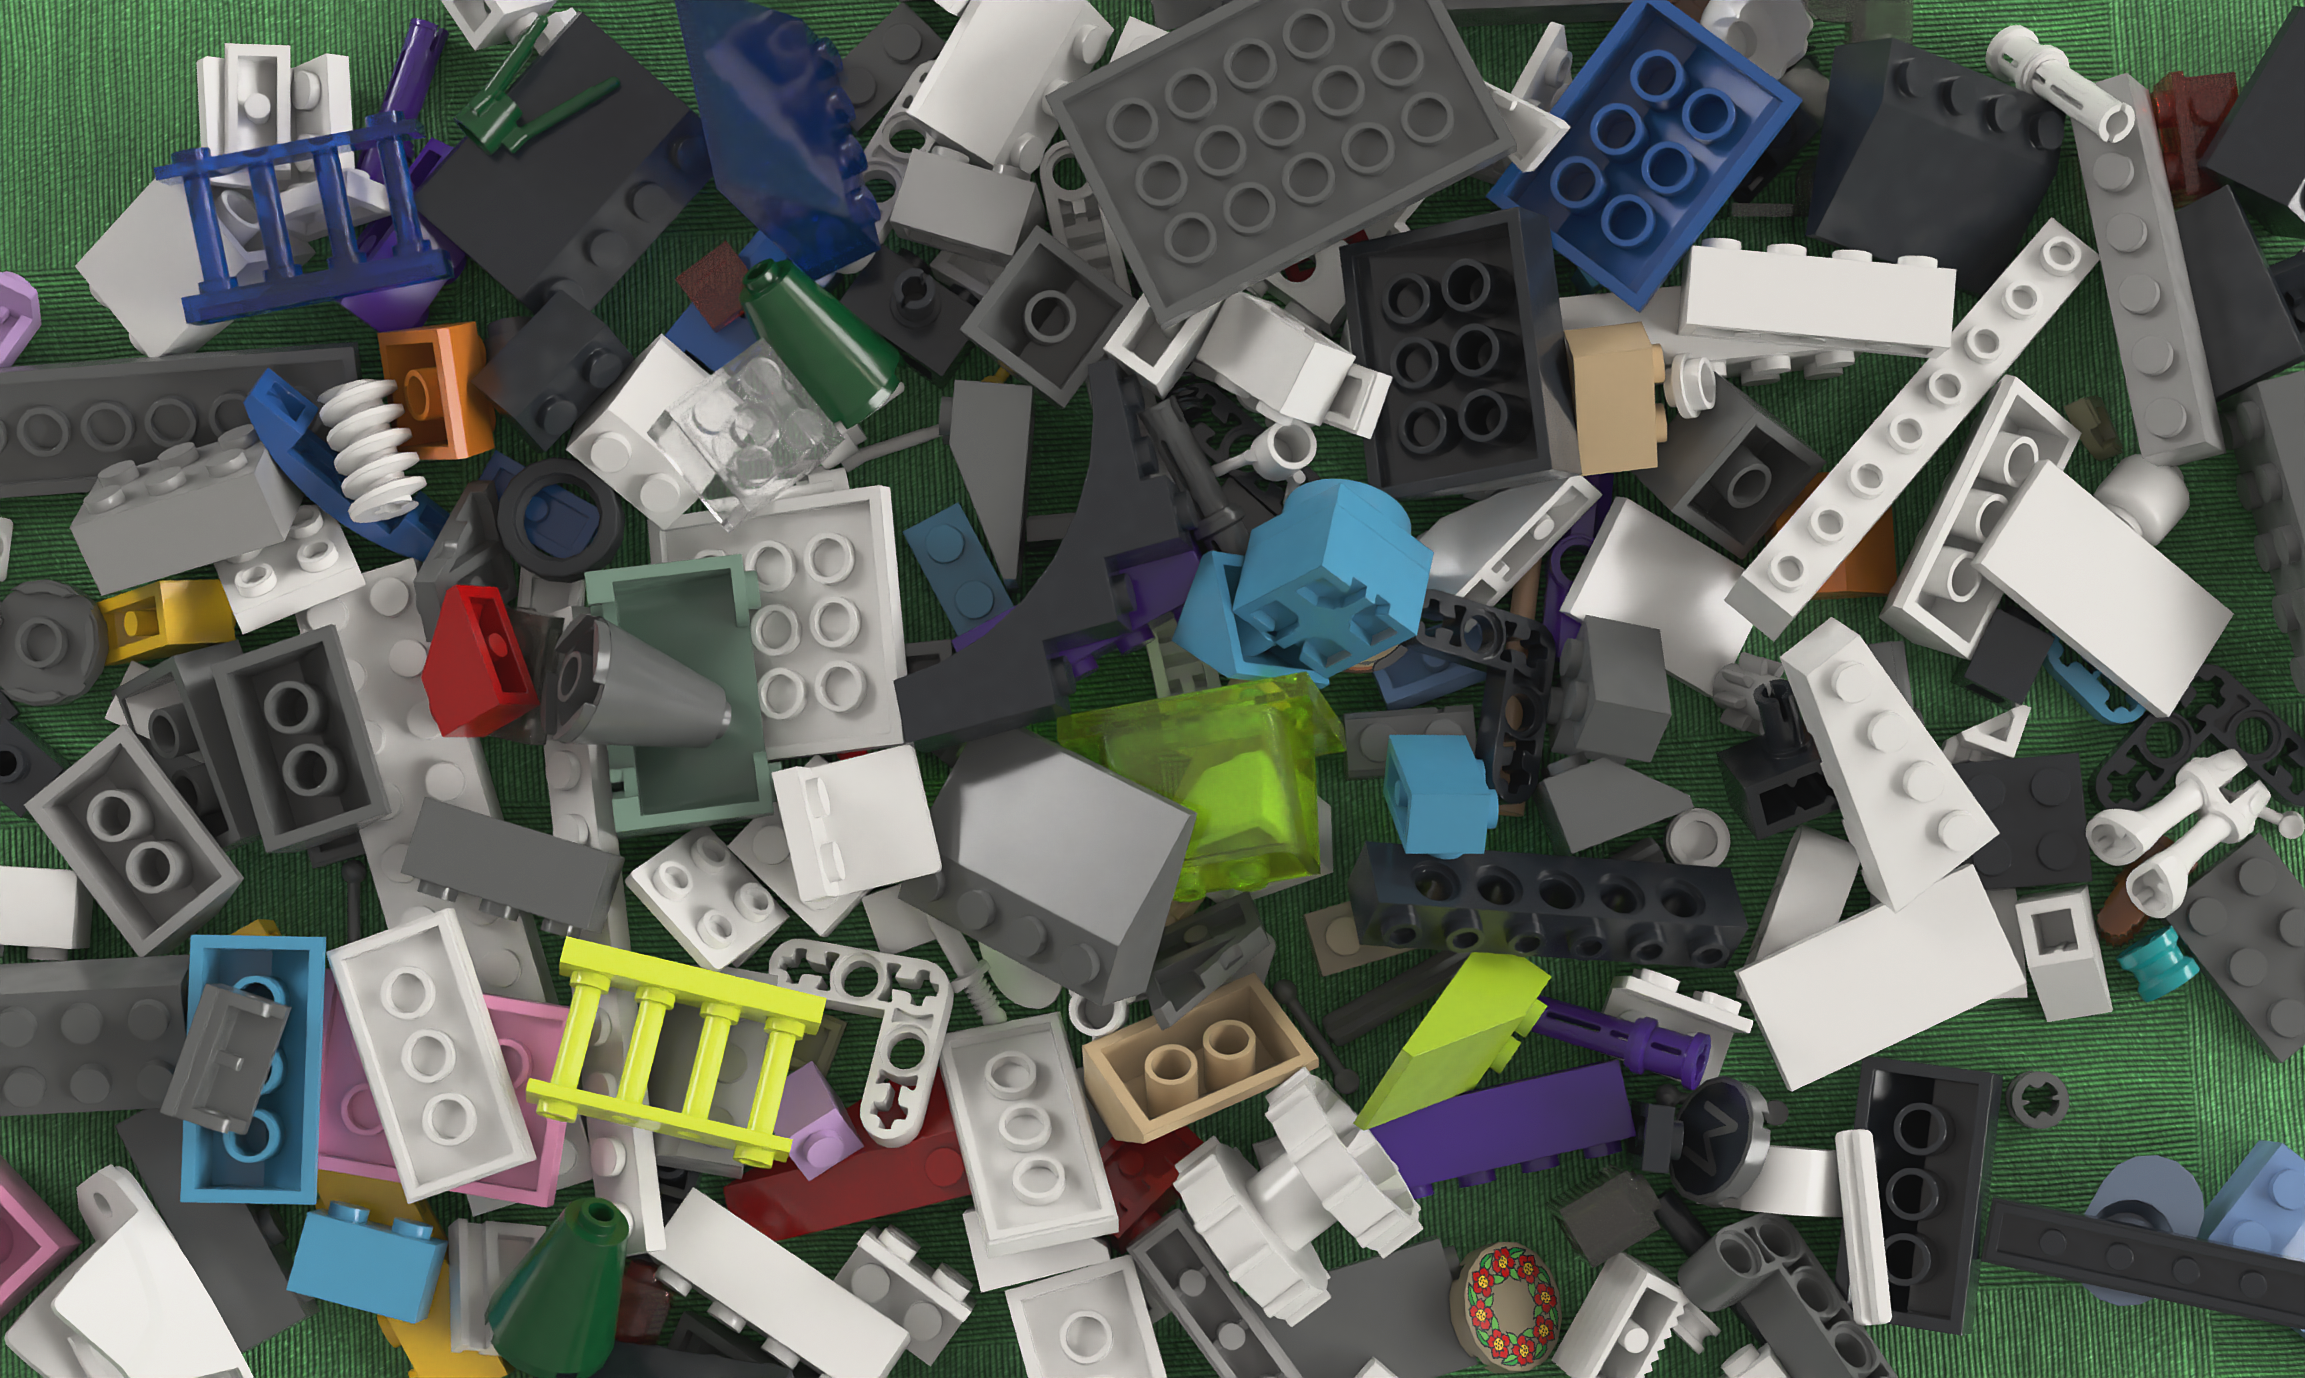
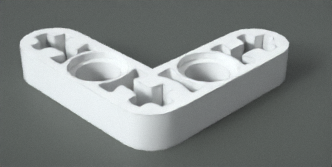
(900, 1021)

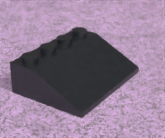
(1930, 161)
(582, 193)
(1473, 351)

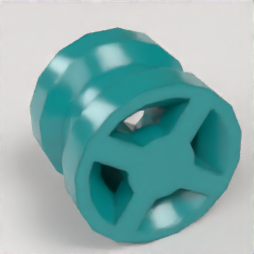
(2157, 963)

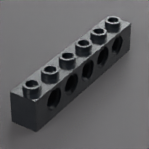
(1547, 906)

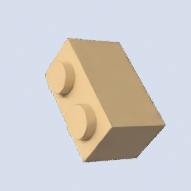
(1615, 397)

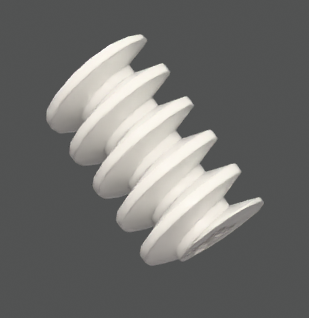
(370, 449)

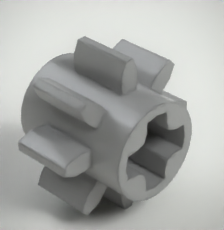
(1735, 689)

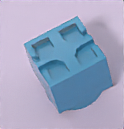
(1335, 575)

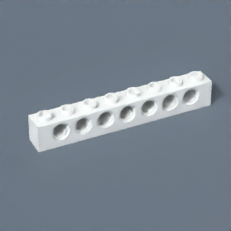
(1911, 430)

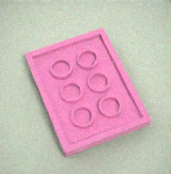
(352, 1130)

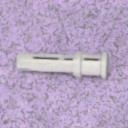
(2047, 74)

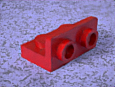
(1143, 1179)

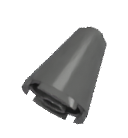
(627, 693)

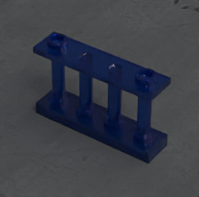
(284, 281)

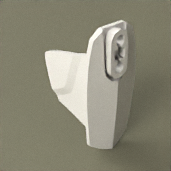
(126, 1301)

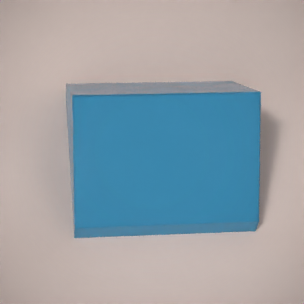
(1224, 639)

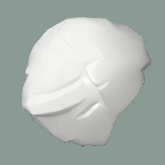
(1761, 30)

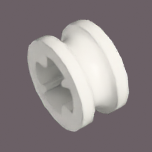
(1694, 1327)

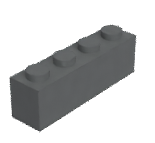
(229, 1245)

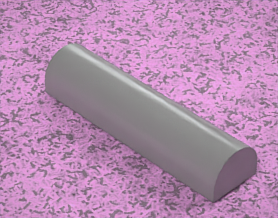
(1207, 1301)

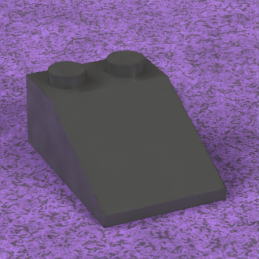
(992, 445)

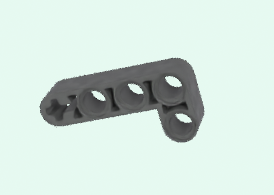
(1786, 1296)

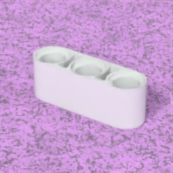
(1806, 892)

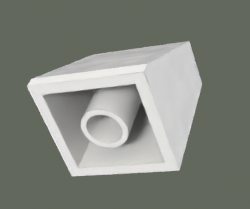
(153, 262)

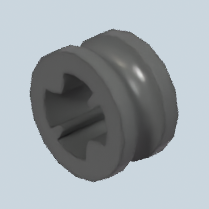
(2037, 1119)

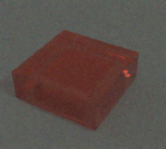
(715, 286)

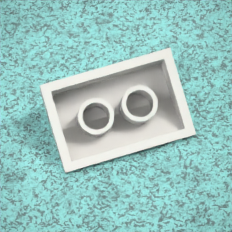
(995, 75)

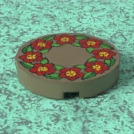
(1506, 1307)

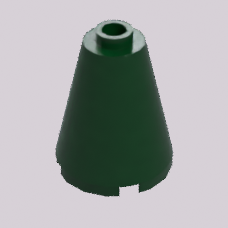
(820, 341)
(564, 1294)

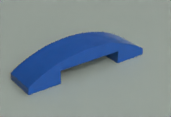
(282, 424)

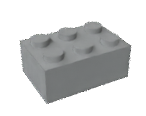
(184, 510)

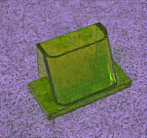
(1234, 759)

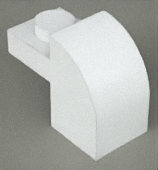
(1795, 1183)

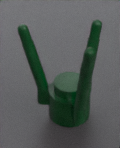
(492, 114)

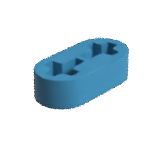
(2087, 689)

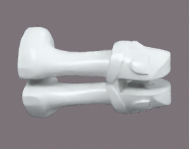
(2162, 880)

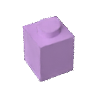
(815, 1121)

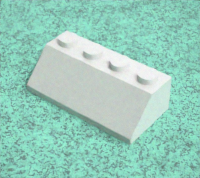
(1938, 593)

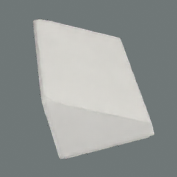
(257, 99)

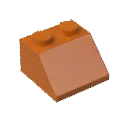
(435, 387)

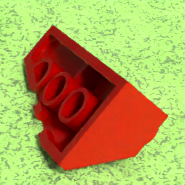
(863, 1185)

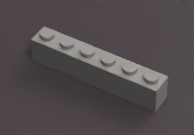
(2149, 286)

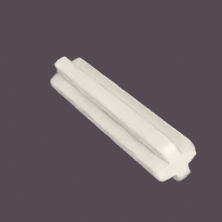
(1863, 1227)

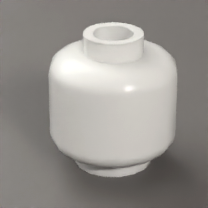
(2145, 496)

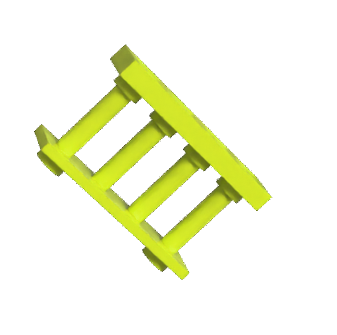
(657, 988)

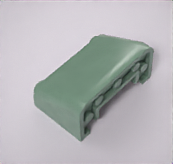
(702, 620)

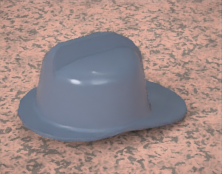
(2148, 1194)

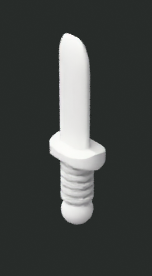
(969, 972)

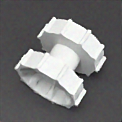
(1267, 1218)

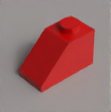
(476, 665)

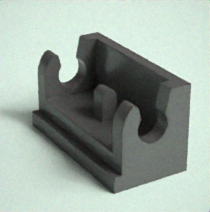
(225, 1059)

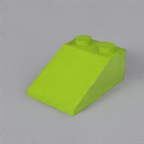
(1461, 1036)

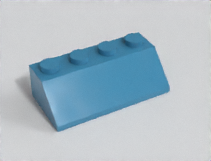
(280, 1150)

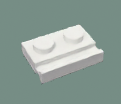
(478, 1264)

